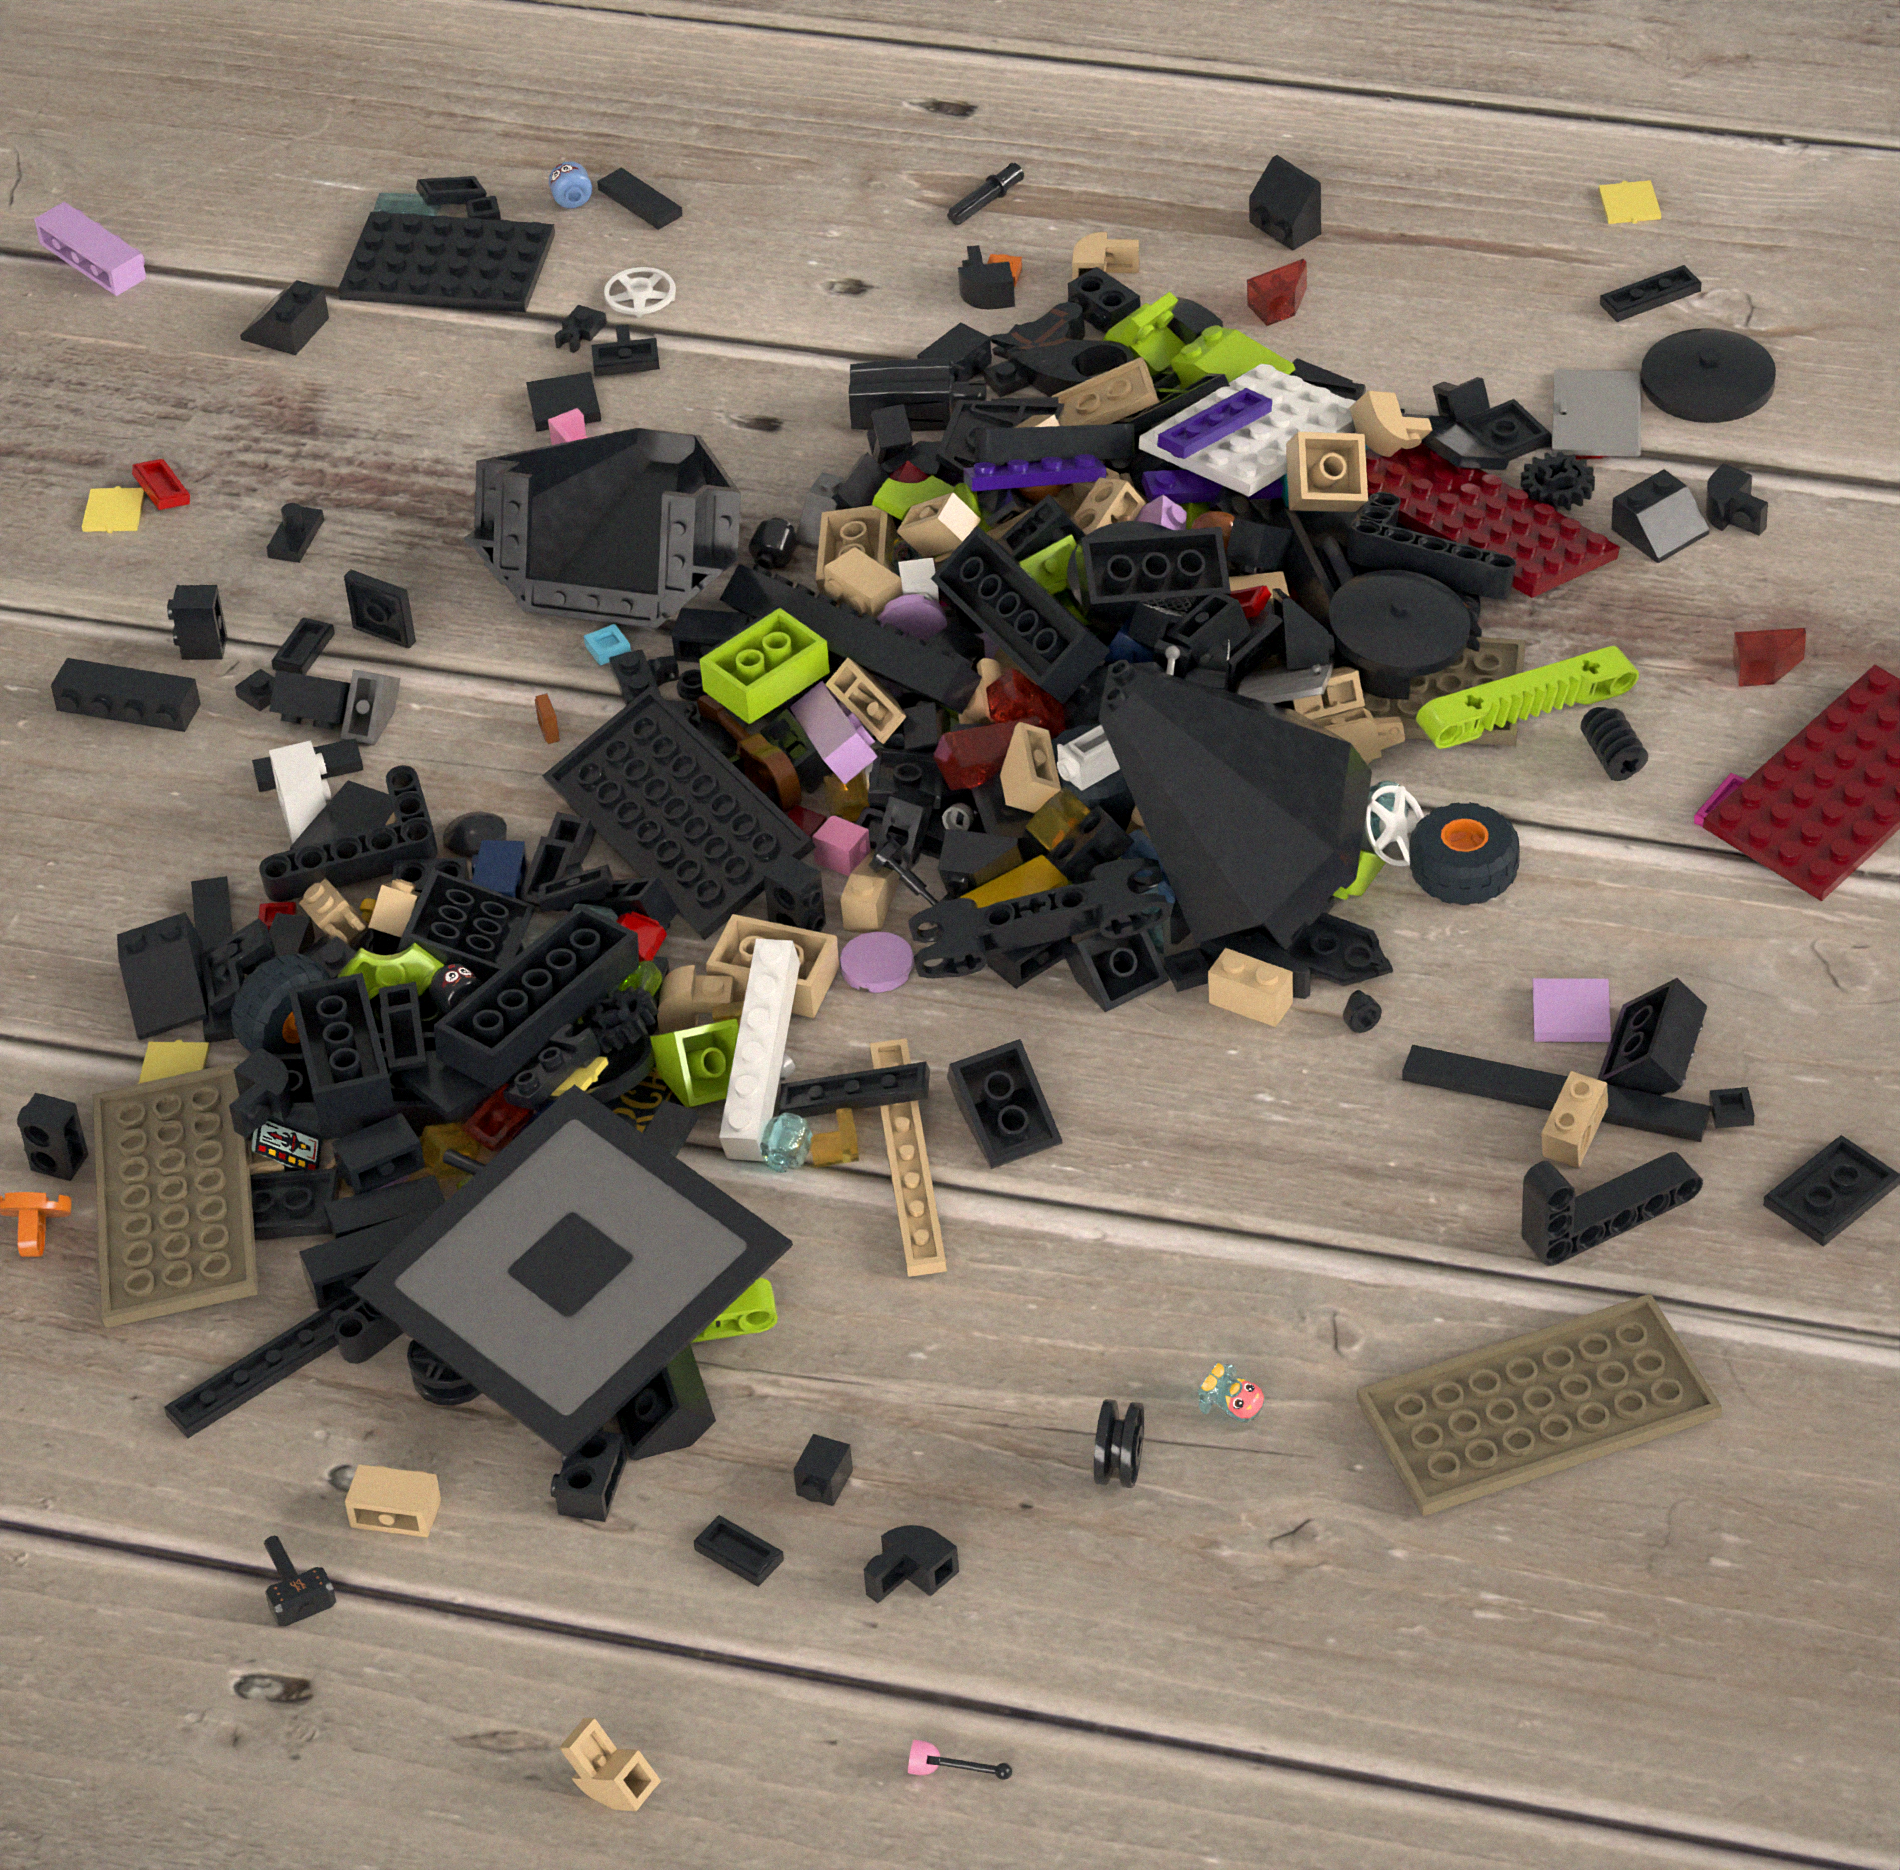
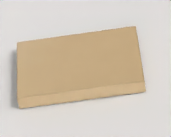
(1109, 396)

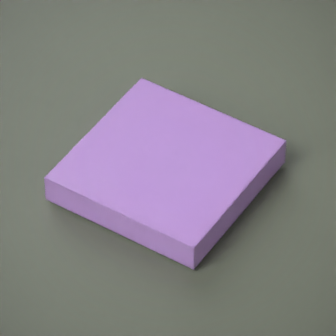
(1571, 1010)

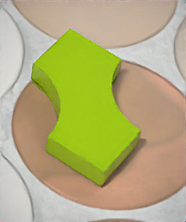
(899, 497)
(390, 970)

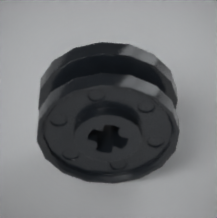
(436, 1380)
(1119, 1443)

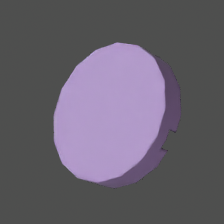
(914, 616)
(876, 961)

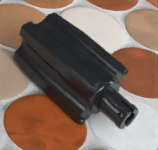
(919, 384)

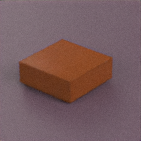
(547, 718)

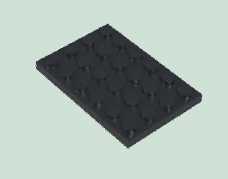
(447, 261)

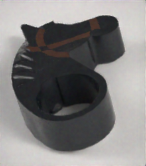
(1055, 352)

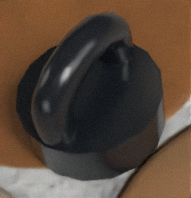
(1361, 1012)

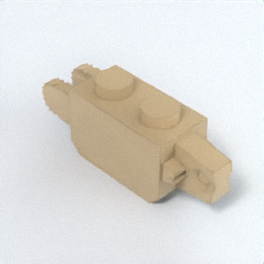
(1364, 732)
(333, 912)

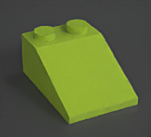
(1226, 353)

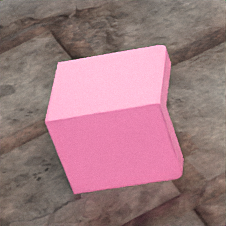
(567, 427)
(841, 845)

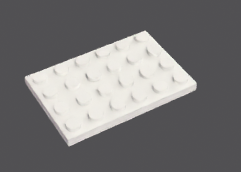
(1257, 451)

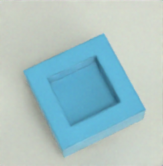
(606, 643)

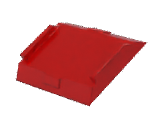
(649, 931)

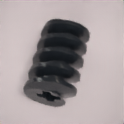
(1614, 742)

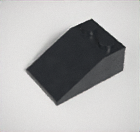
(163, 975)
(1003, 1104)

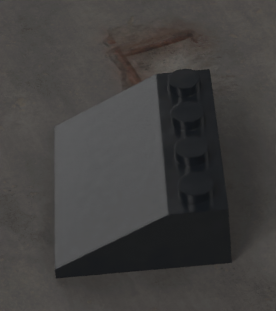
(467, 924)

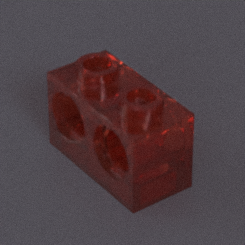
(1017, 698)

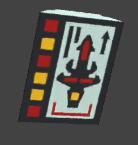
(287, 1145)

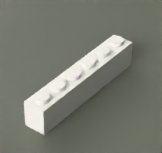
(759, 1048)

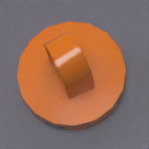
(32, 1212)

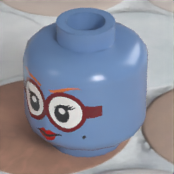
(570, 184)

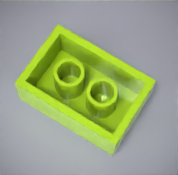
(764, 665)

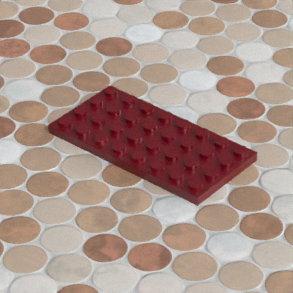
(1488, 515)
(1825, 793)

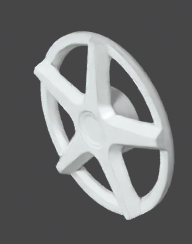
(639, 291)
(1392, 824)

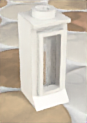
(1087, 759)

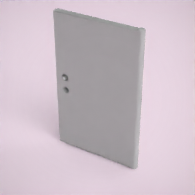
(1598, 413)
(1282, 685)

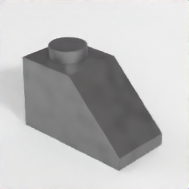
(816, 502)
(369, 706)

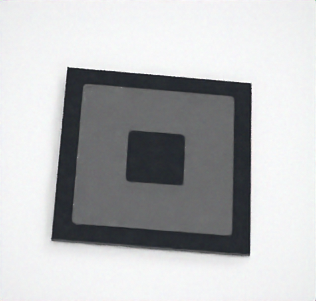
(571, 1269)

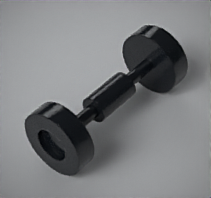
(907, 877)

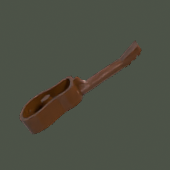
(763, 763)

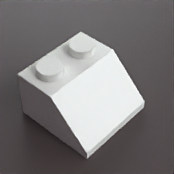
(299, 785)

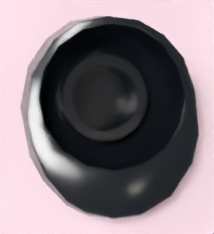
(468, 830)

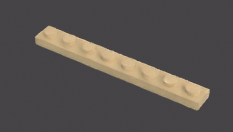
(910, 1171)

